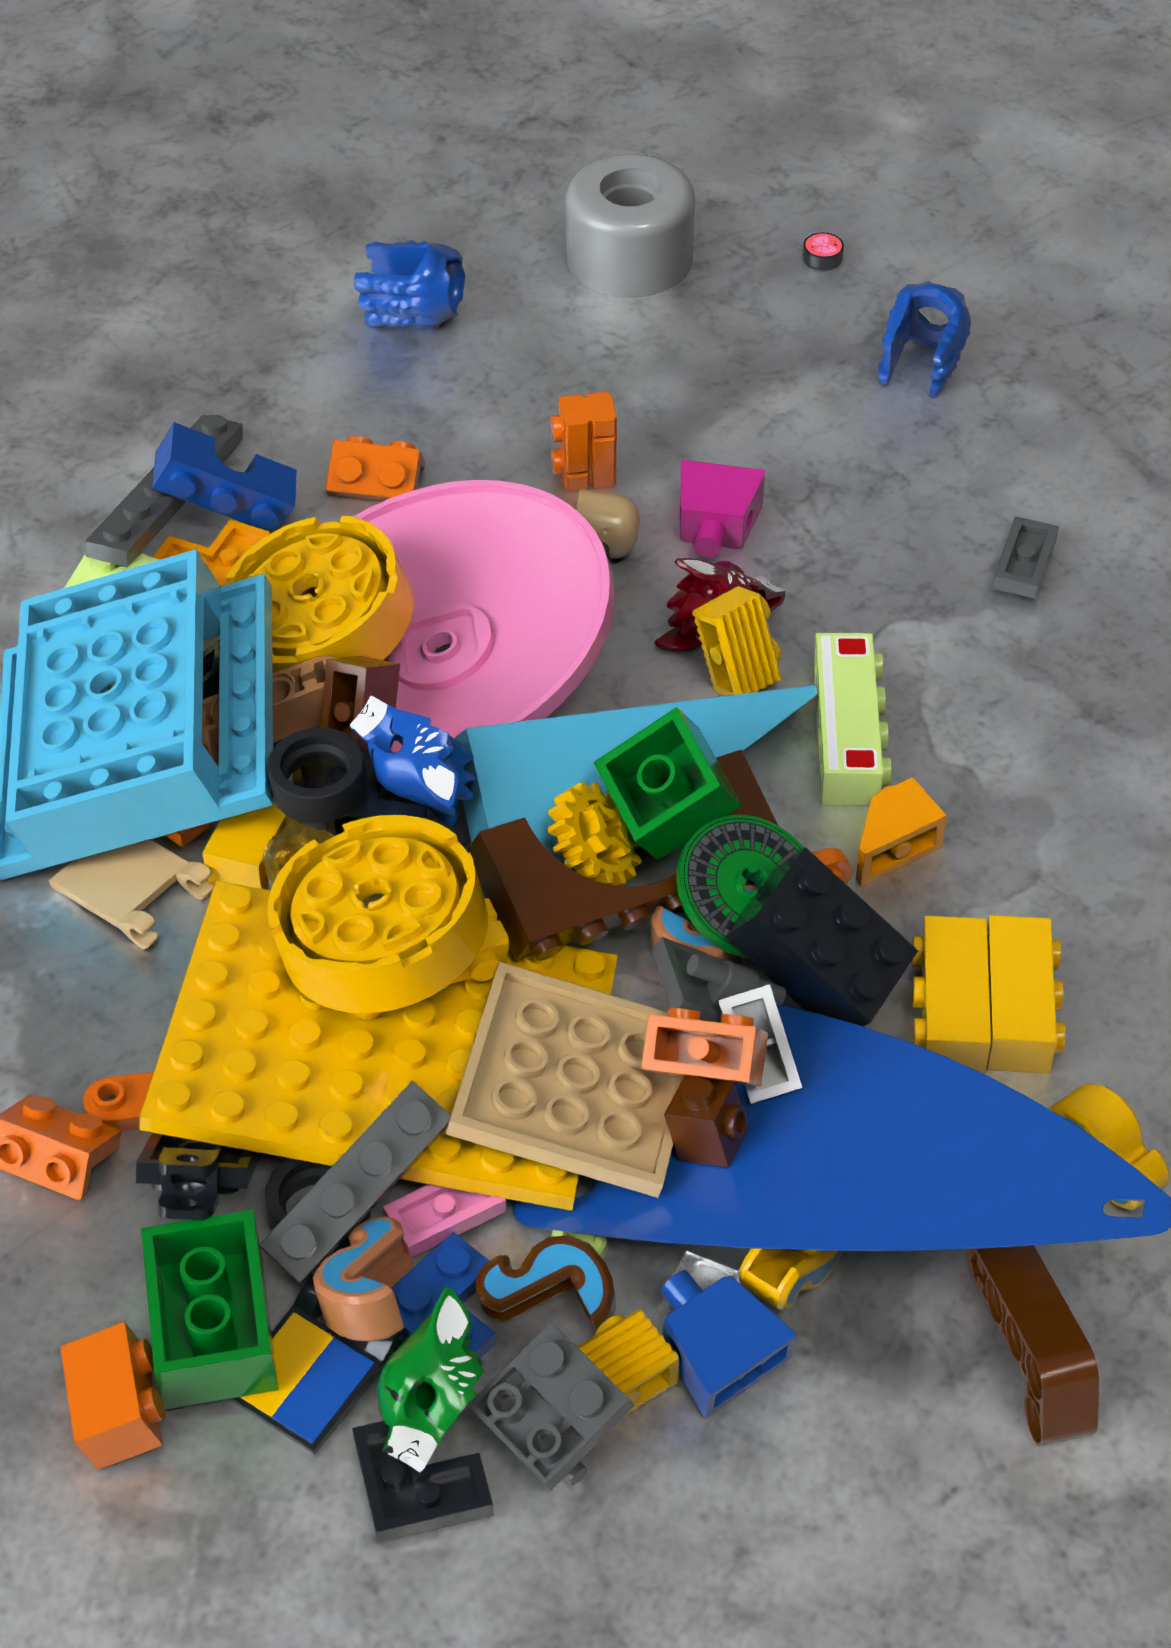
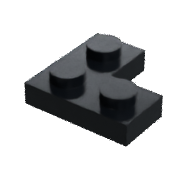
(415, 1501)

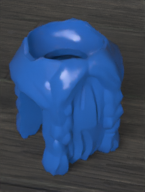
(410, 284)
(910, 326)

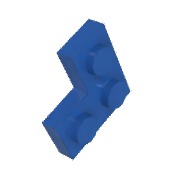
(448, 1265)

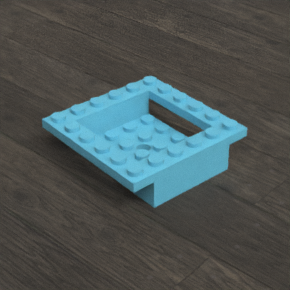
(130, 762)

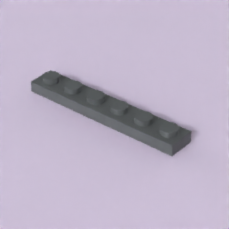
(147, 510)

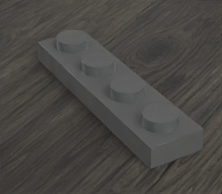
(356, 1183)

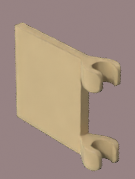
(126, 881)

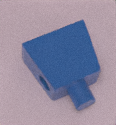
(722, 1338)

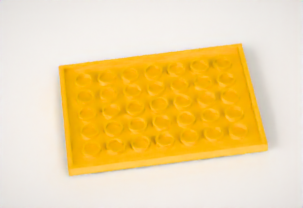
(300, 1081)

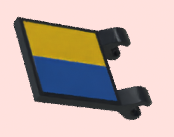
(316, 1374)

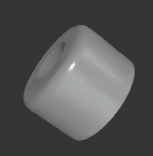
(629, 225)

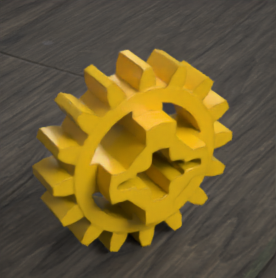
(593, 835)

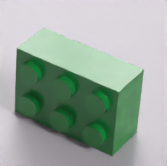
(208, 1310)

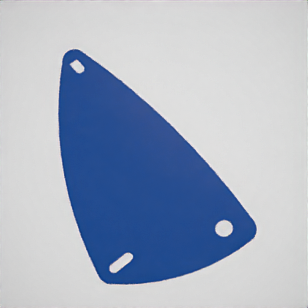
(881, 1157)

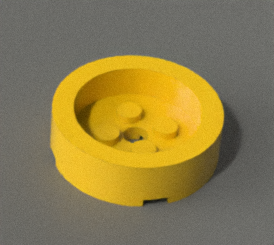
(358, 584)
(401, 945)

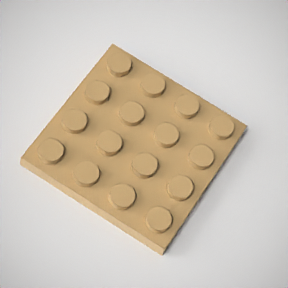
(565, 1082)

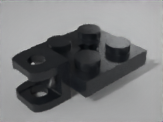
(192, 1174)

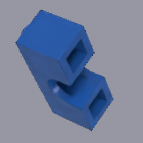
(192, 472)

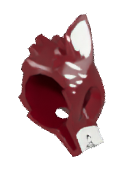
(701, 586)

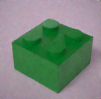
(666, 783)

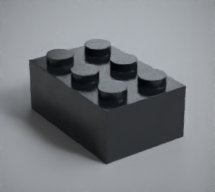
(821, 941)

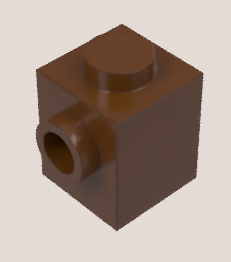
(706, 1121)

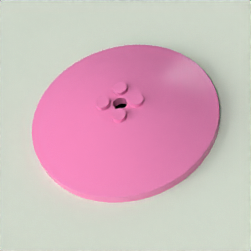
(510, 587)

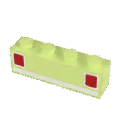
(848, 719)

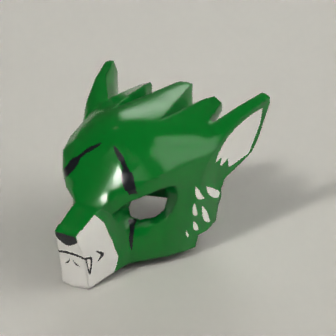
(428, 1382)

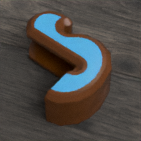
(547, 1272)

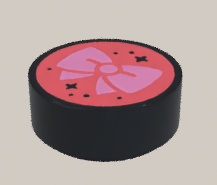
(823, 250)

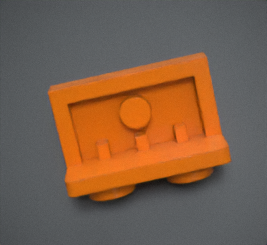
(373, 470)
(54, 1144)

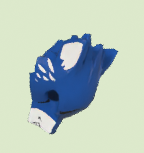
(425, 768)

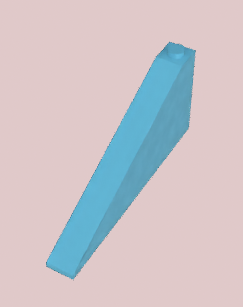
(533, 761)

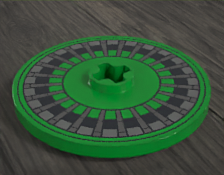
(718, 865)

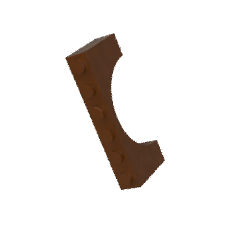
(552, 905)

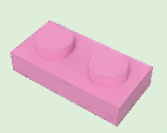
(437, 1211)

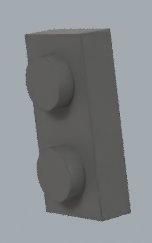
(1025, 557)

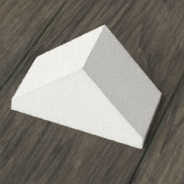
(779, 1066)

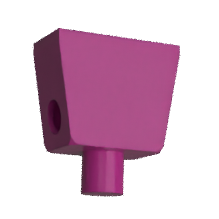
(718, 505)

